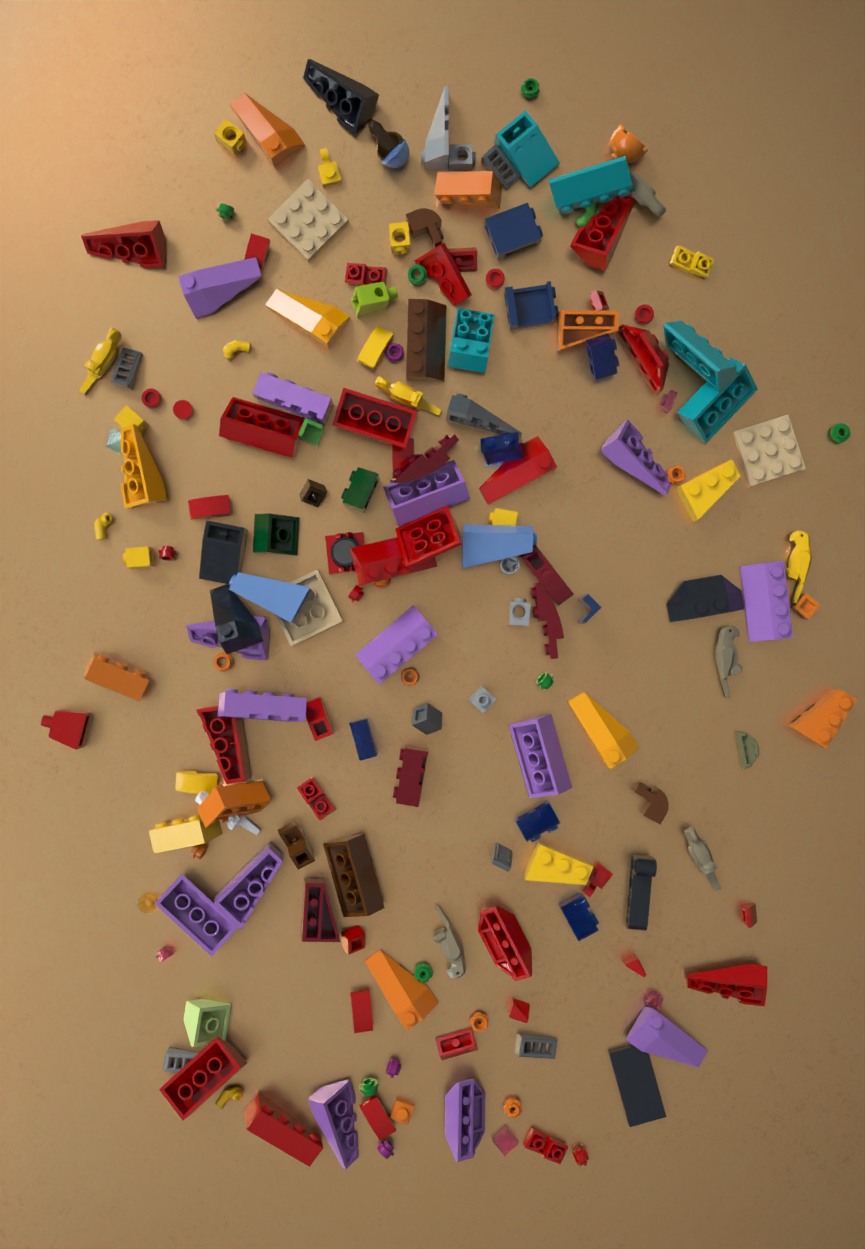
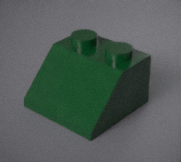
(361, 489)
(275, 534)

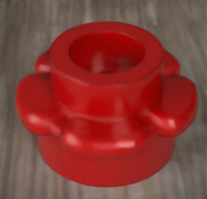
(167, 553)
(356, 593)
(580, 1156)

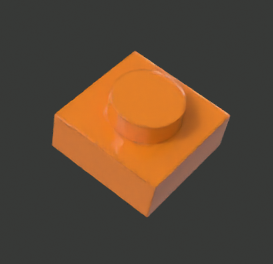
(806, 606)
(402, 1111)

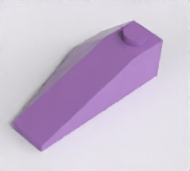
(213, 286)
(629, 453)
(206, 635)
(662, 1038)
(334, 1114)

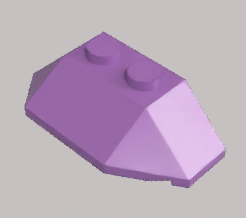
(464, 1118)

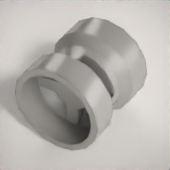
(509, 565)

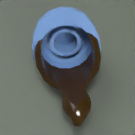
(391, 147)

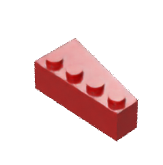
(228, 743)
(282, 1130)

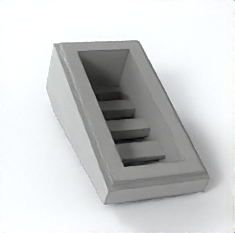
(177, 1053)

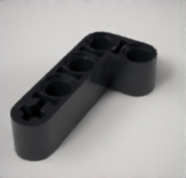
(639, 890)

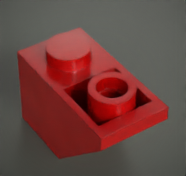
(318, 719)

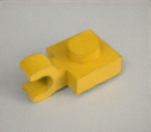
(329, 170)

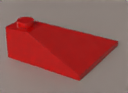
(428, 536)

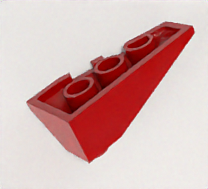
(600, 237)
(134, 242)
(518, 473)
(742, 982)

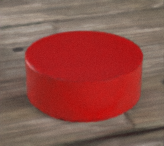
(495, 278)
(644, 314)
(151, 398)
(182, 409)

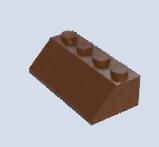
(426, 341)
(354, 876)

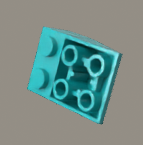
(526, 148)
(471, 340)

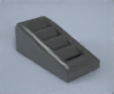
(490, 165)
(115, 380)
(501, 857)
(526, 1039)

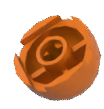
(627, 145)

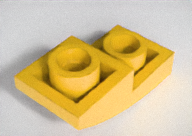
(691, 262)
(375, 346)
(195, 783)

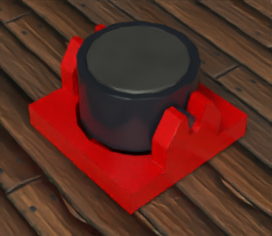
(339, 552)

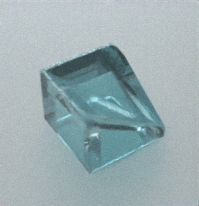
(114, 440)

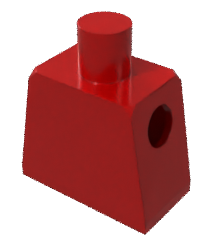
(67, 727)

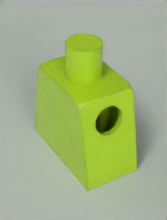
(372, 298)

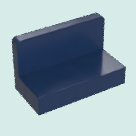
(591, 607)

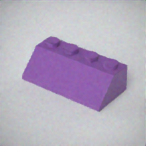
(427, 494)
(766, 601)
(396, 644)
(540, 756)
(196, 915)

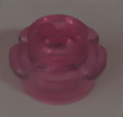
(164, 953)
(658, 1000)

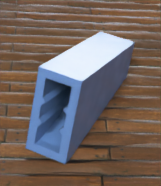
(495, 542)
(273, 595)

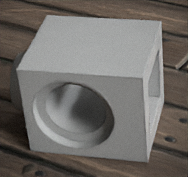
(457, 150)
(513, 619)
(482, 699)

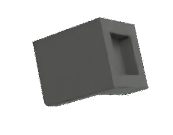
(427, 719)

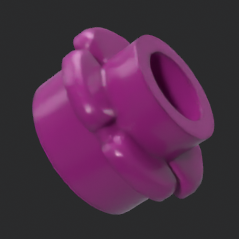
(394, 357)
(393, 1068)
(385, 1149)

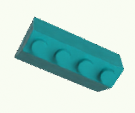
(592, 185)
(699, 354)
(710, 409)

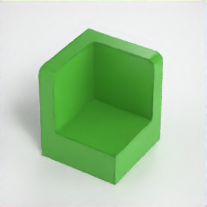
(311, 432)

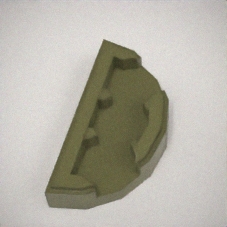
(747, 748)

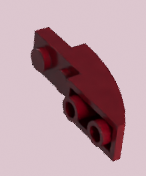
(420, 466)
(547, 575)
(546, 611)

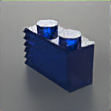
(602, 356)
(502, 448)
(363, 738)
(537, 822)
(579, 917)

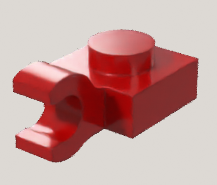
(598, 877)

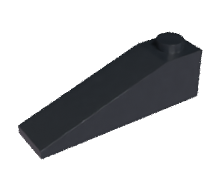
(347, 98)
(233, 621)

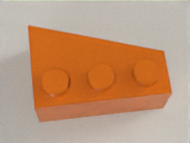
(469, 188)
(580, 325)
(116, 676)
(824, 718)
(232, 801)

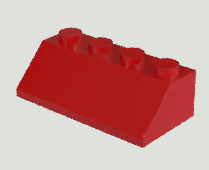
(375, 418)
(261, 427)
(383, 561)
(202, 1077)

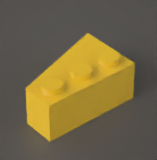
(707, 488)
(182, 833)
(556, 866)

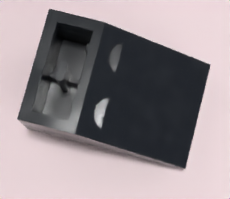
(221, 551)

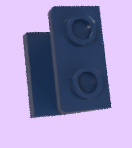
(512, 230)
(530, 306)

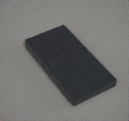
(637, 1085)

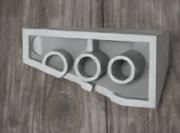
(437, 142)

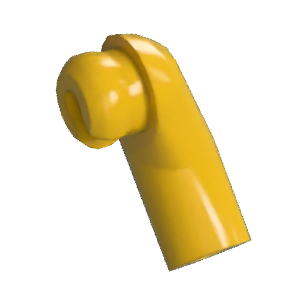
(234, 346)
(101, 524)
(229, 1093)

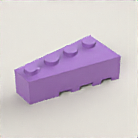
(293, 398)
(262, 707)
(248, 886)

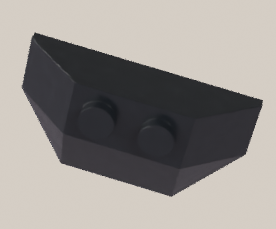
(704, 598)

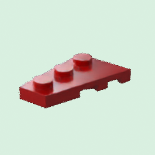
(444, 270)

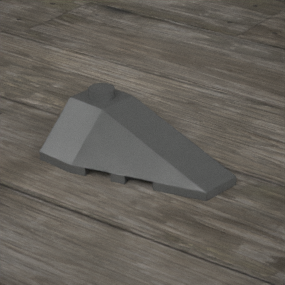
(471, 414)

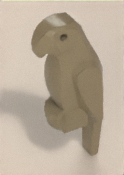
(645, 195)
(727, 656)
(702, 856)
(451, 947)

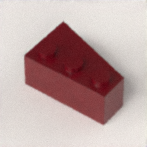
(410, 775)
(317, 915)

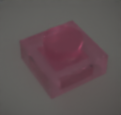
(667, 401)
(505, 1140)

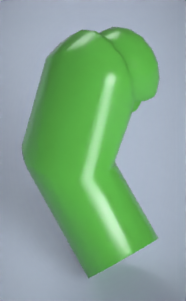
(585, 218)

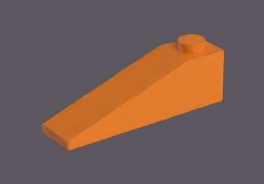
(270, 132)
(405, 994)

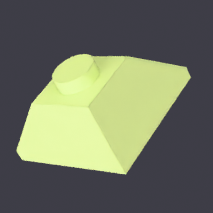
(206, 1021)

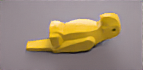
(101, 359)
(406, 395)
(799, 561)

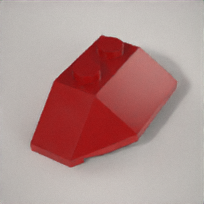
(647, 355)
(506, 942)

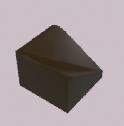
(313, 493)

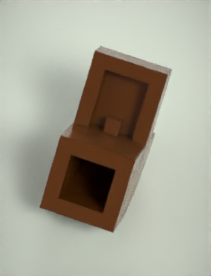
(425, 221)
(656, 804)
(297, 845)

